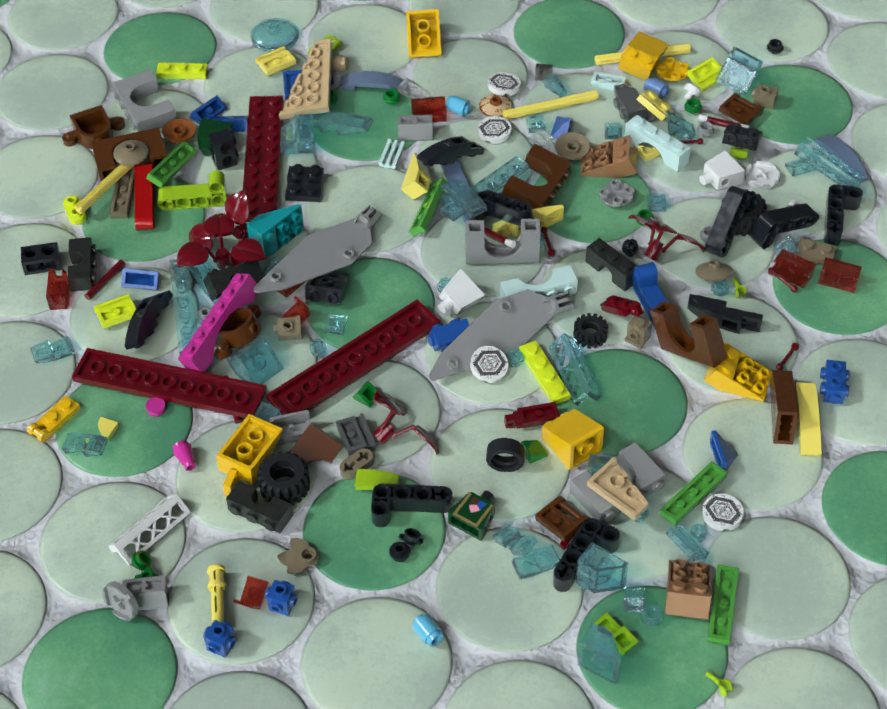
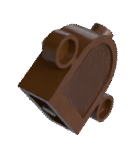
(91, 126)
(238, 330)

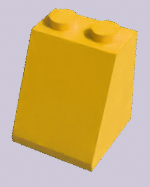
(573, 437)

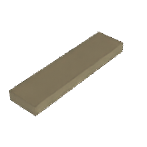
(123, 195)

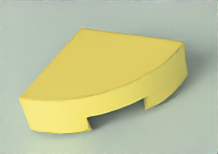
(647, 153)
(107, 427)

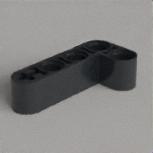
(839, 199)
(504, 208)
(728, 220)
(781, 221)
(390, 498)
(584, 538)

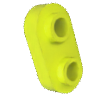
(74, 217)

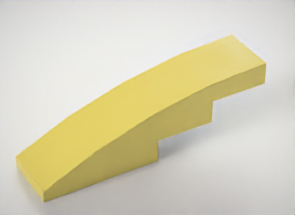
(546, 215)
(808, 419)

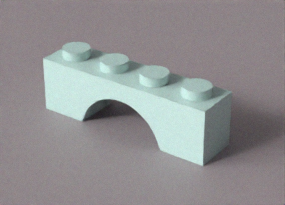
(673, 151)
(562, 280)

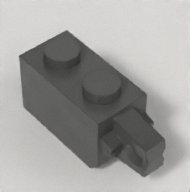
(627, 104)

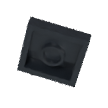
(742, 137)
(304, 183)
(327, 288)

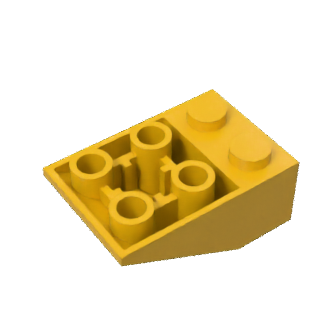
(739, 375)

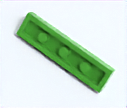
(171, 164)
(427, 208)
(693, 493)
(723, 604)

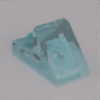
(679, 125)

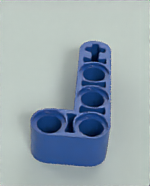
(646, 287)

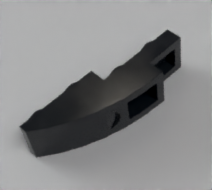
(448, 150)
(728, 318)
(144, 319)

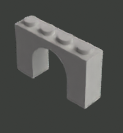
(142, 117)
(482, 251)
(638, 466)

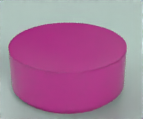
(155, 407)

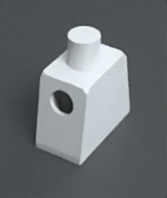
(722, 172)
(460, 294)

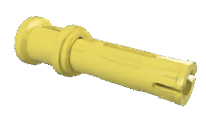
(217, 587)

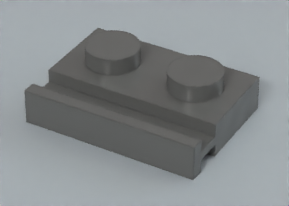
(355, 434)

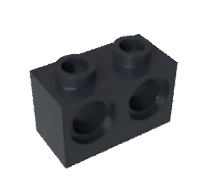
(223, 149)
(40, 258)

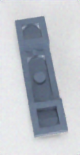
(369, 79)
(843, 152)

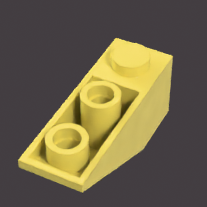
(416, 178)

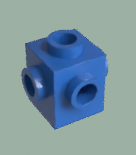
(281, 597)
(219, 638)

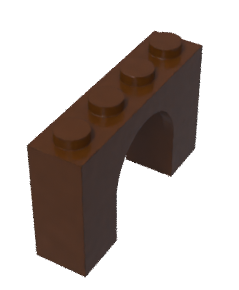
(104, 149)
(548, 165)
(707, 343)

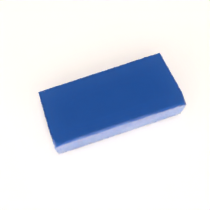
(208, 110)
(239, 122)

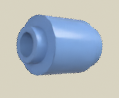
(657, 86)

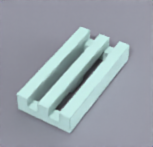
(607, 81)
(394, 145)

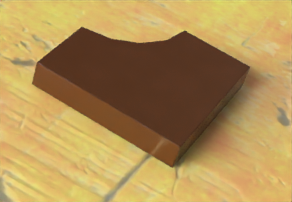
(316, 446)

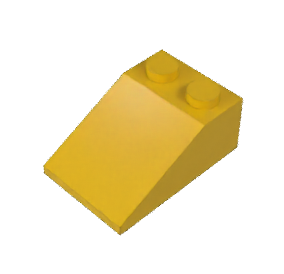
(424, 33)
(642, 55)
(248, 448)

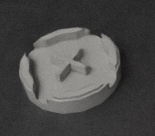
(121, 600)

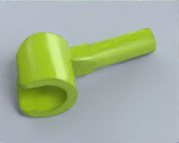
(739, 288)
(723, 684)

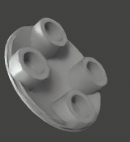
(616, 193)

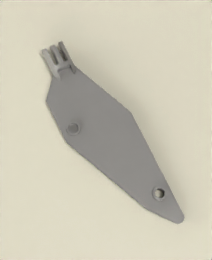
(322, 253)
(504, 325)

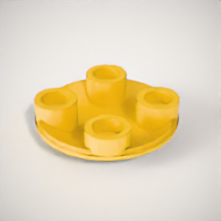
(672, 69)

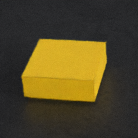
(230, 481)

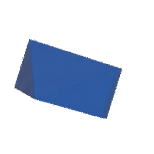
(561, 126)
(140, 278)
(722, 451)

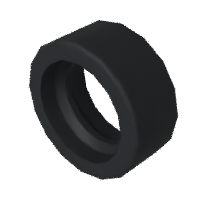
(506, 446)

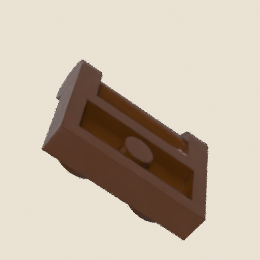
(740, 109)
(557, 521)

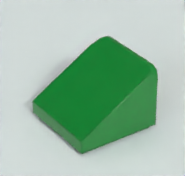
(365, 394)
(533, 450)

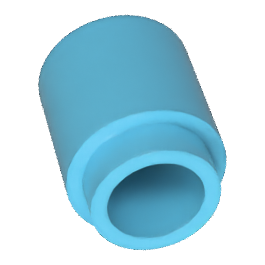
(458, 105)
(427, 629)

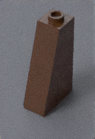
(783, 407)

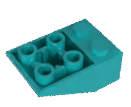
(276, 228)

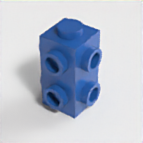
(443, 335)
(834, 382)

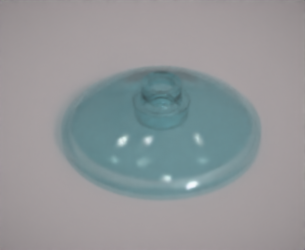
(274, 33)

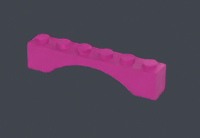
(200, 349)

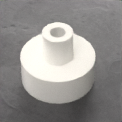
(691, 91)

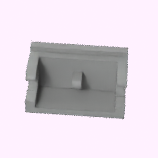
(415, 127)
(292, 424)
(148, 591)

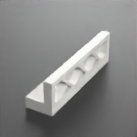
(143, 524)

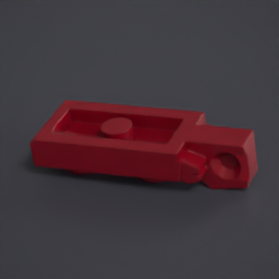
(621, 306)
(532, 416)

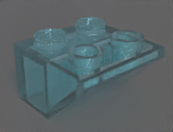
(739, 70)
(298, 135)

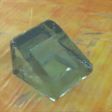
(612, 131)
(633, 599)

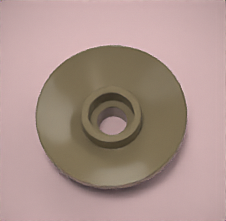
(572, 146)
(130, 152)
(714, 271)

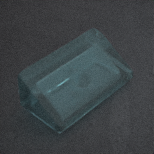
(798, 167)

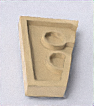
(616, 488)

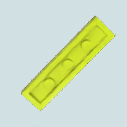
(544, 373)

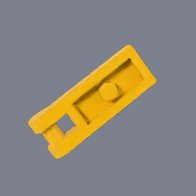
(54, 419)

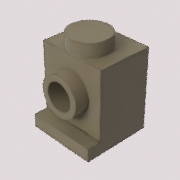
(765, 96)
(638, 331)
(291, 333)

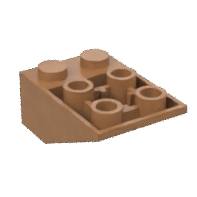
(611, 159)
(688, 589)

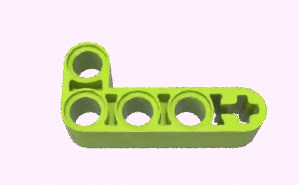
(194, 195)

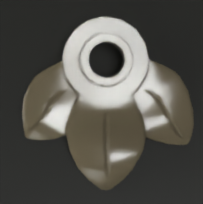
(296, 557)

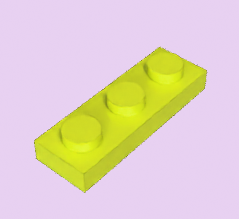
(181, 70)

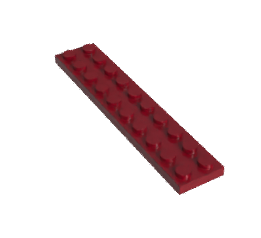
(263, 154)
(353, 359)
(169, 383)

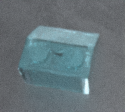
(255, 361)
(601, 570)
(600, 654)

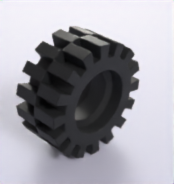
(592, 322)

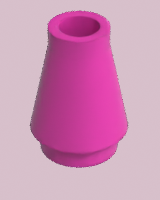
(184, 453)

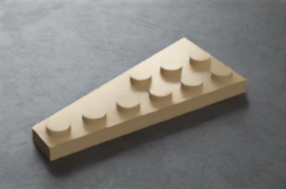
(312, 86)

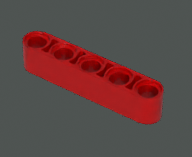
(144, 198)

